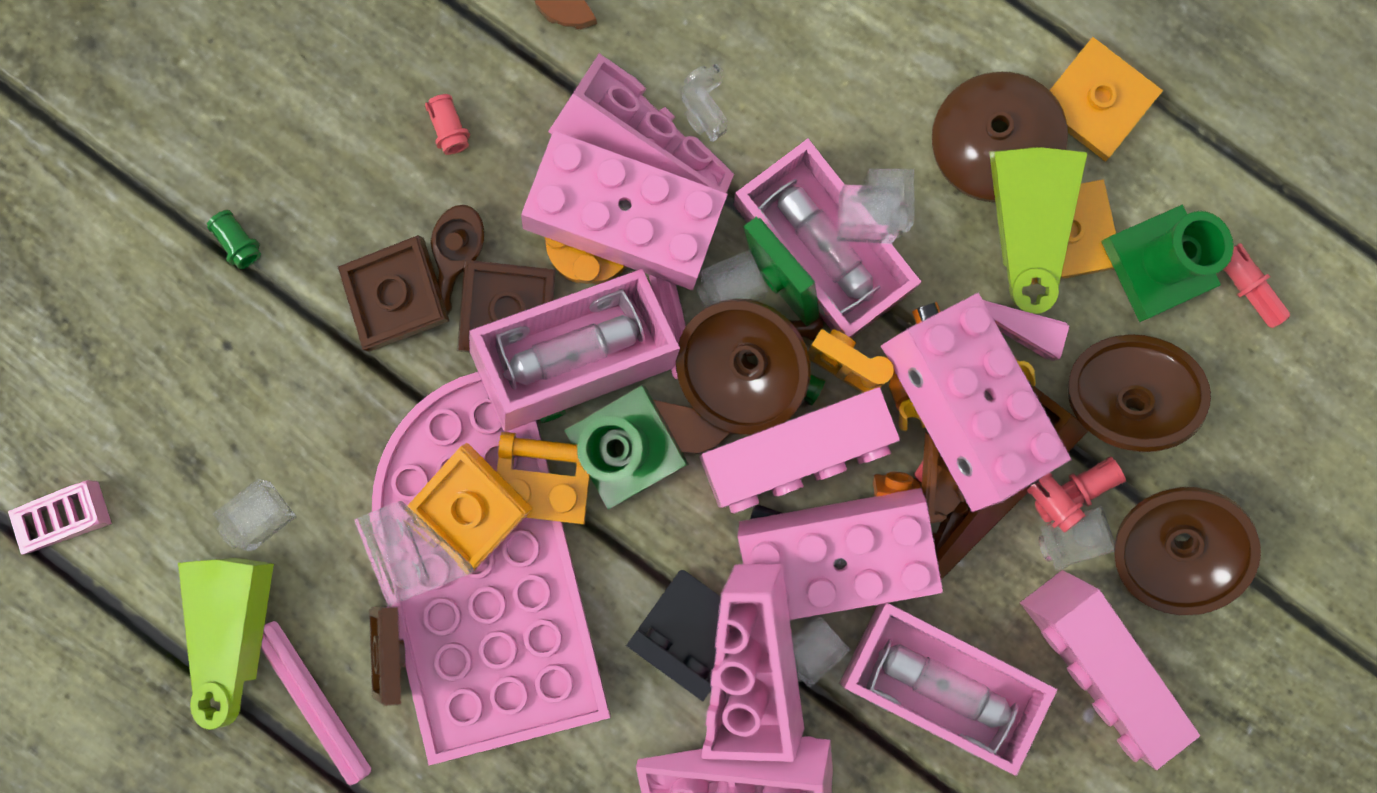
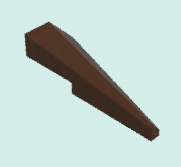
(965, 528)

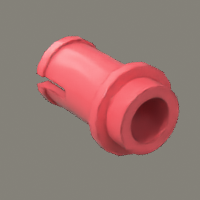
(450, 133)
(1057, 504)

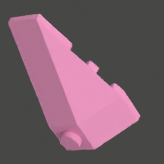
(616, 116)
(691, 774)

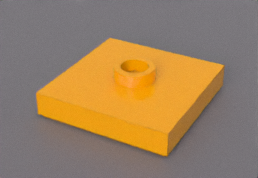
(1102, 98)
(1089, 227)
(470, 505)

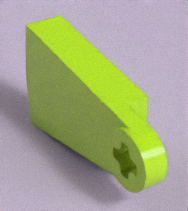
(1035, 214)
(224, 632)

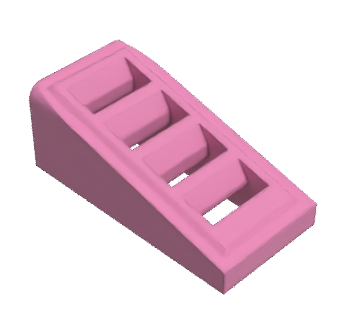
(1033, 331)
(92, 504)

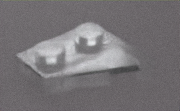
(407, 553)

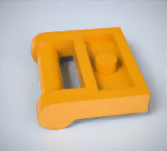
(837, 356)
(550, 495)

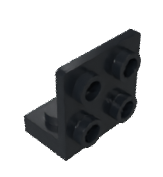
(682, 634)

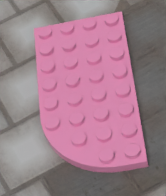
(511, 642)

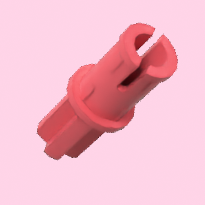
(1253, 285)
(1090, 484)

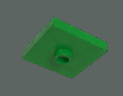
(782, 271)

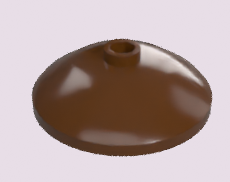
(965, 135)
(1140, 375)
(722, 380)
(1193, 573)

